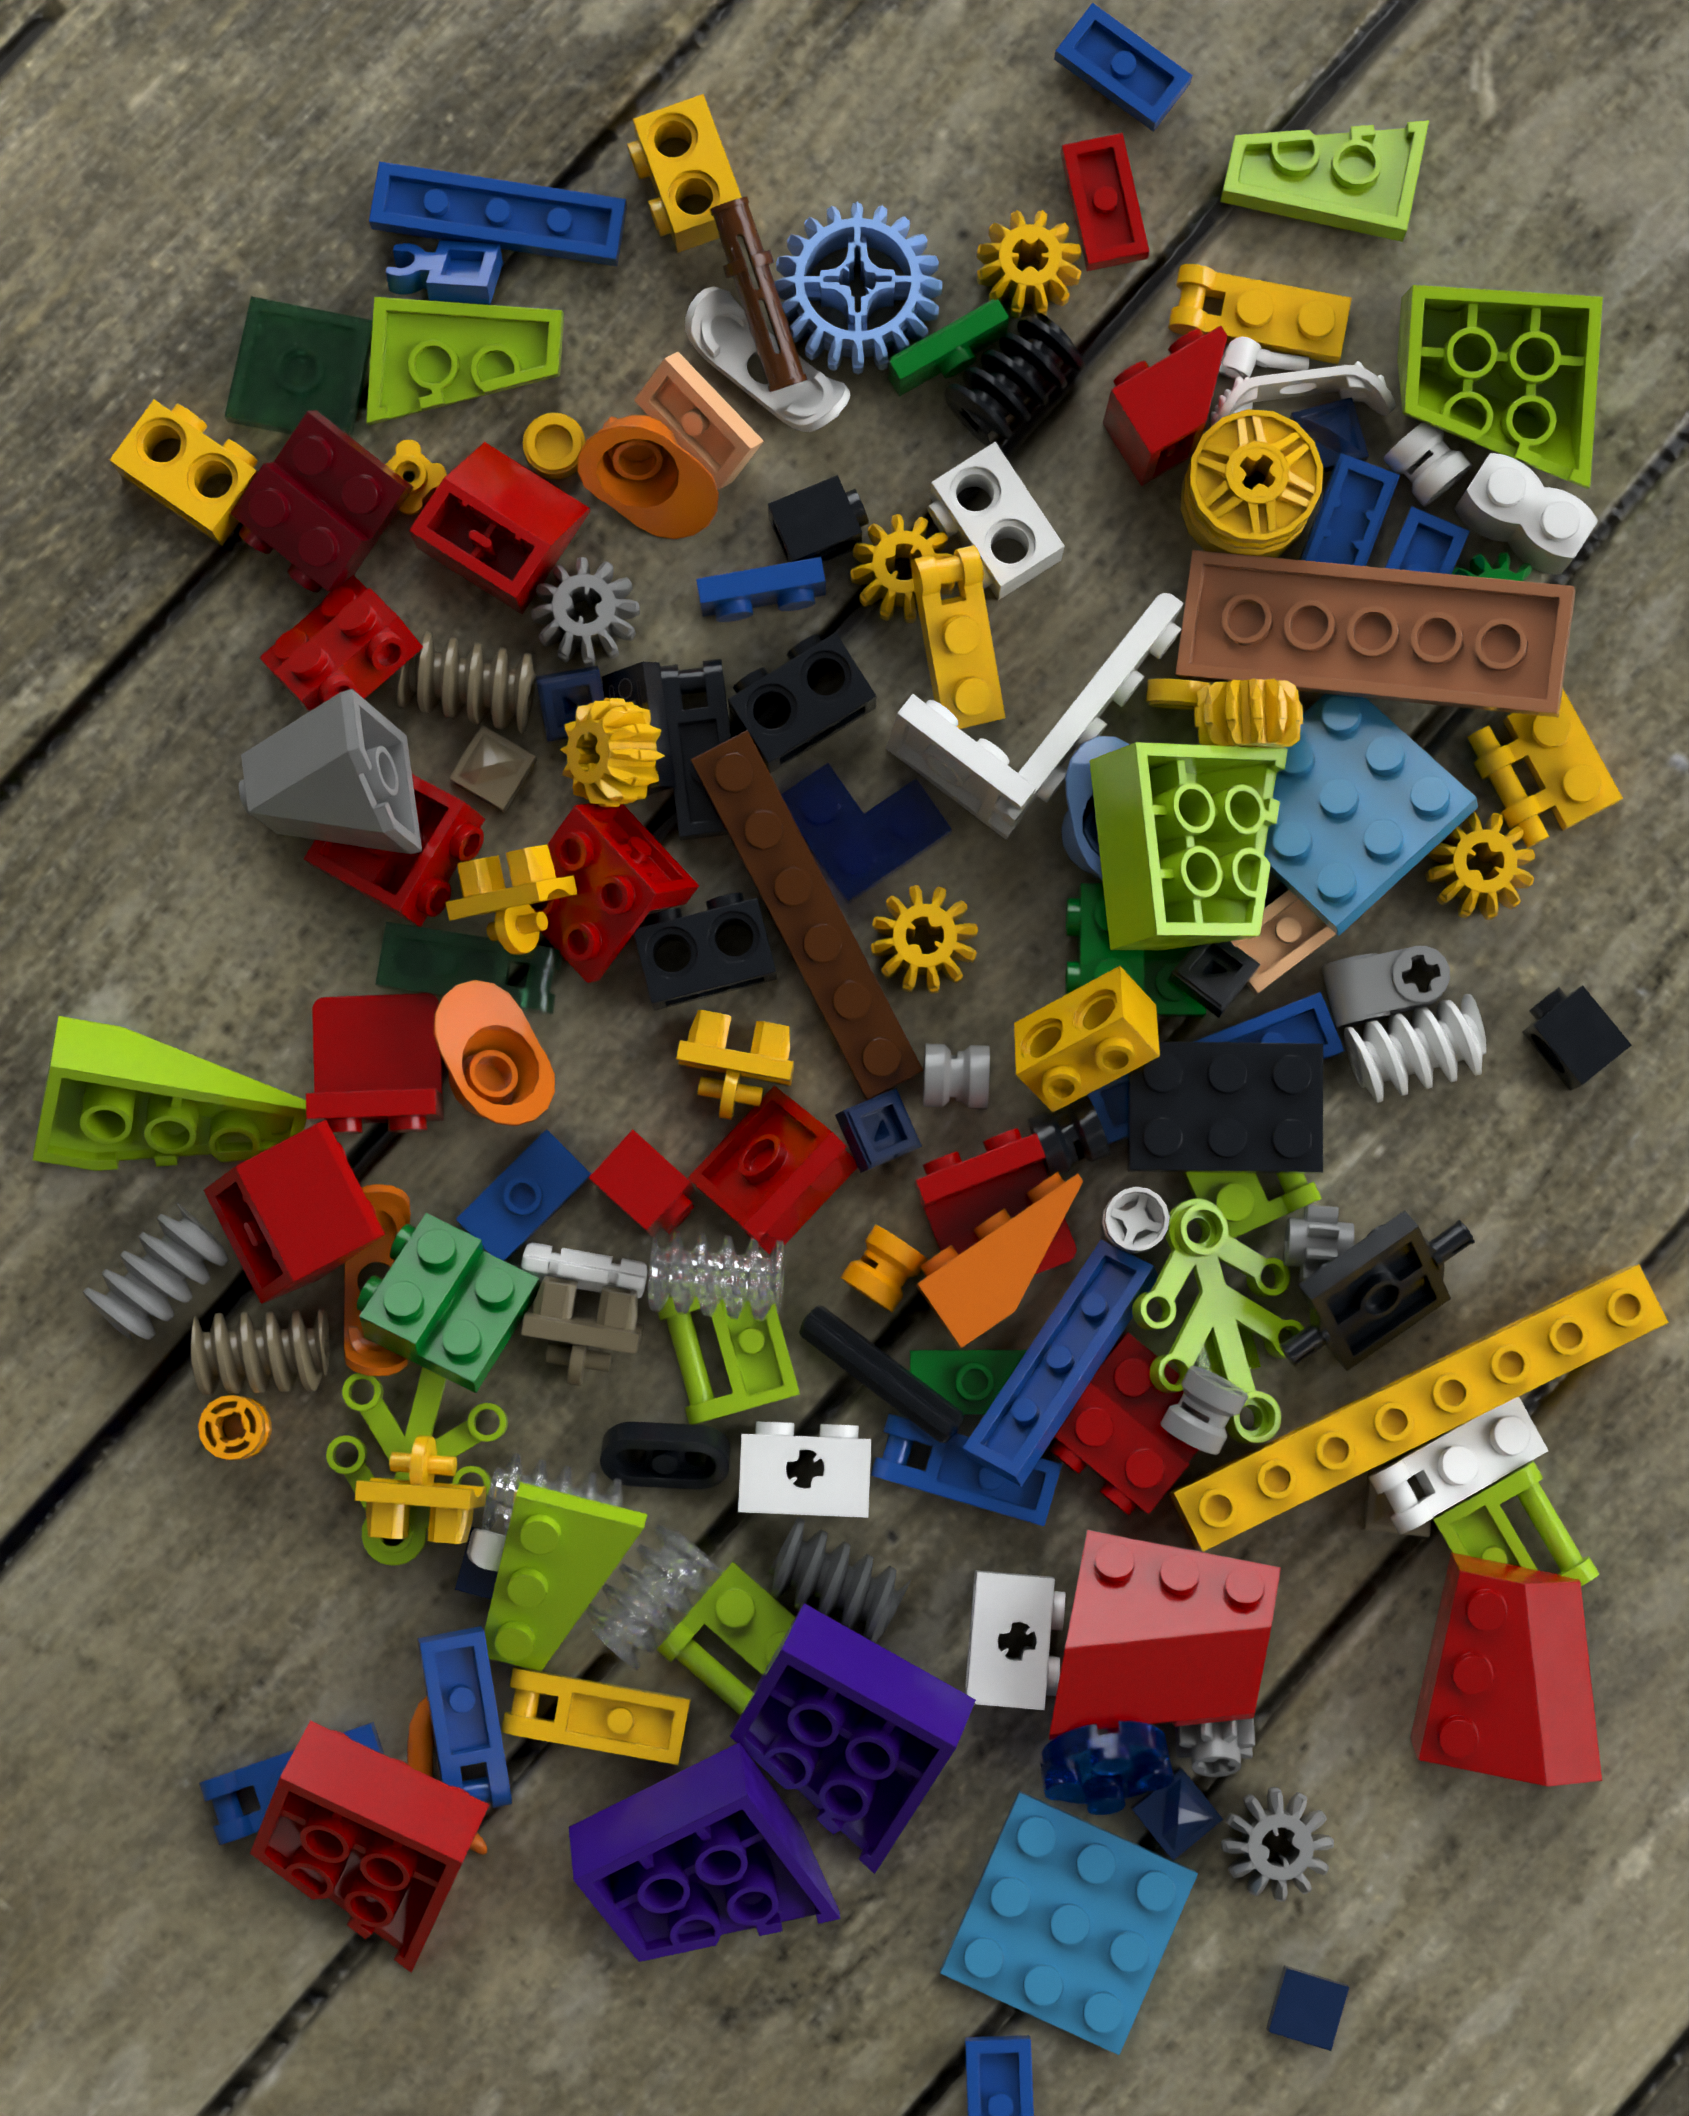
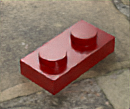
(1104, 202)

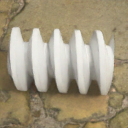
(1417, 1048)

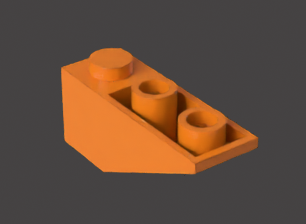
(991, 1277)

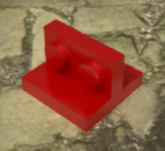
(774, 1170)

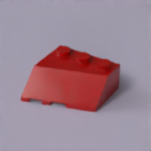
(1163, 1636)
(1509, 1677)
(368, 1837)

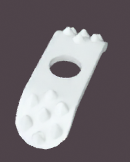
(723, 338)
(1346, 379)

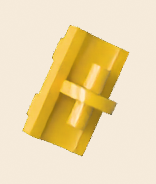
(515, 920)
(708, 1051)
(391, 1499)

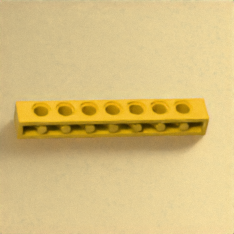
(1417, 1407)

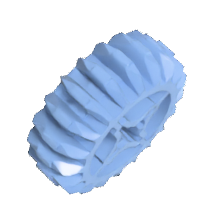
(880, 286)

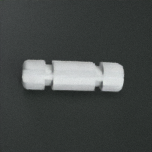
(588, 1269)

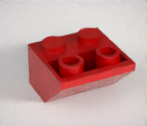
(1163, 408)
(498, 525)
(294, 1212)

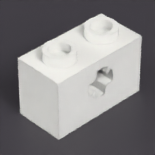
(839, 1492)
(996, 1604)

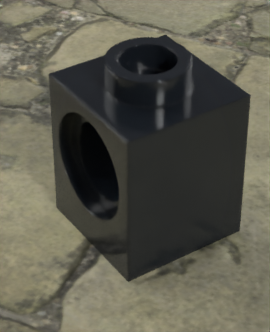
(818, 521)
(1574, 1035)

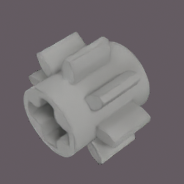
(1316, 1239)
(1216, 1746)

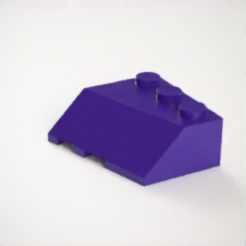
(851, 1730)
(699, 1860)

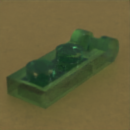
(438, 960)

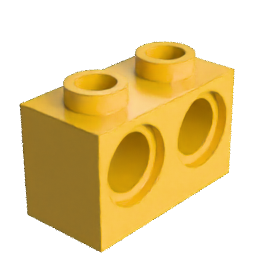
(698, 171)
(181, 480)
(1086, 1039)

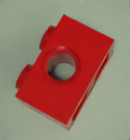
(645, 1185)

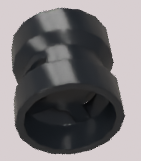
(1070, 1136)

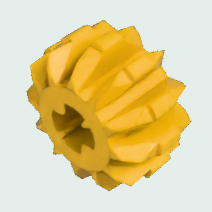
(1027, 243)
(881, 559)
(1249, 713)
(611, 752)
(1469, 885)
(937, 922)

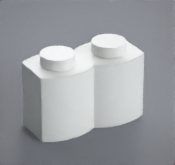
(1536, 521)

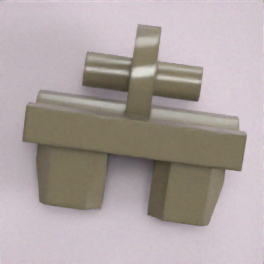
(555, 1320)

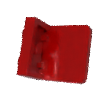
(376, 1063)
(969, 1192)

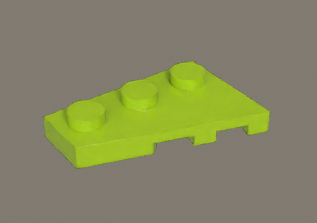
(1336, 179)
(455, 352)
(552, 1569)

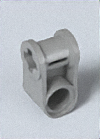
(1373, 986)

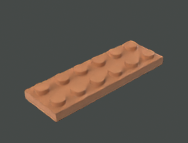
(1377, 632)

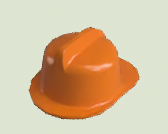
(648, 477)
(492, 1054)

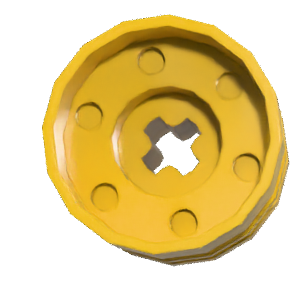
(1272, 515)

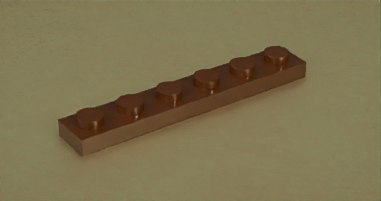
(806, 915)

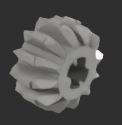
(610, 610)
(1257, 1854)

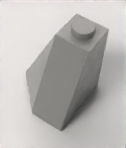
(335, 778)

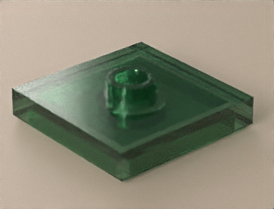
(298, 363)

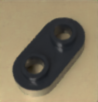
(665, 1455)

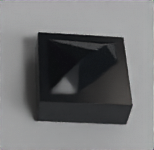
(1214, 974)

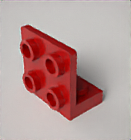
(618, 881)

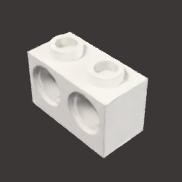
(1009, 515)

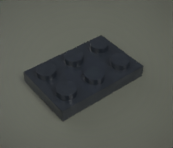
(1228, 1109)

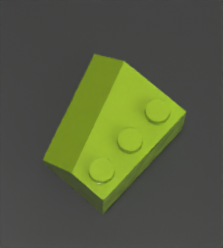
(1505, 371)
(1184, 841)

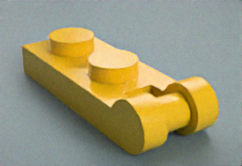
(1270, 313)
(958, 637)
(598, 1716)

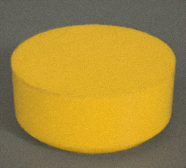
(553, 445)
(1173, 693)

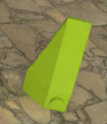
(136, 1098)

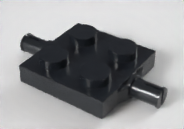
(1375, 1291)

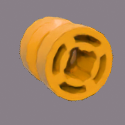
(883, 1268)
(245, 1430)

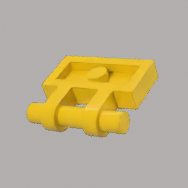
(1560, 760)

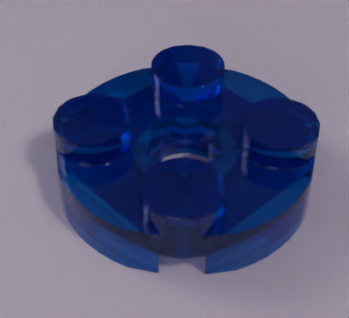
(1106, 1767)

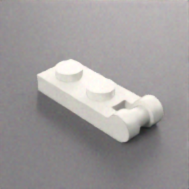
(1459, 1464)

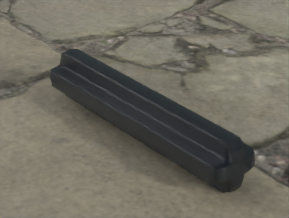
(881, 1374)

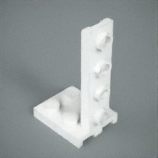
(979, 773)

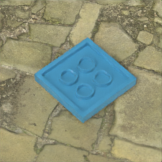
(1357, 809)
(1068, 1922)

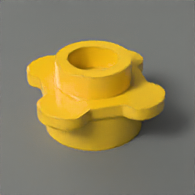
(427, 474)

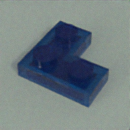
(858, 846)

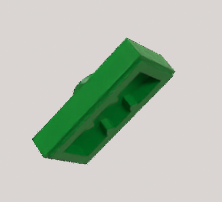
(948, 349)
(966, 1376)

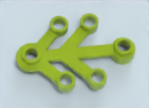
(1217, 1310)
(392, 1439)

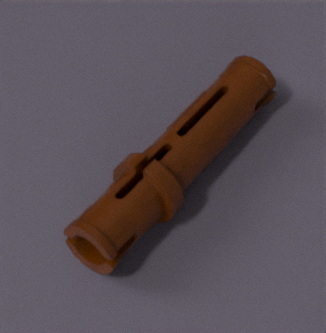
(736, 220)

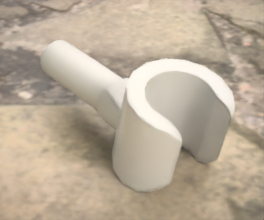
(1244, 353)
(486, 1549)

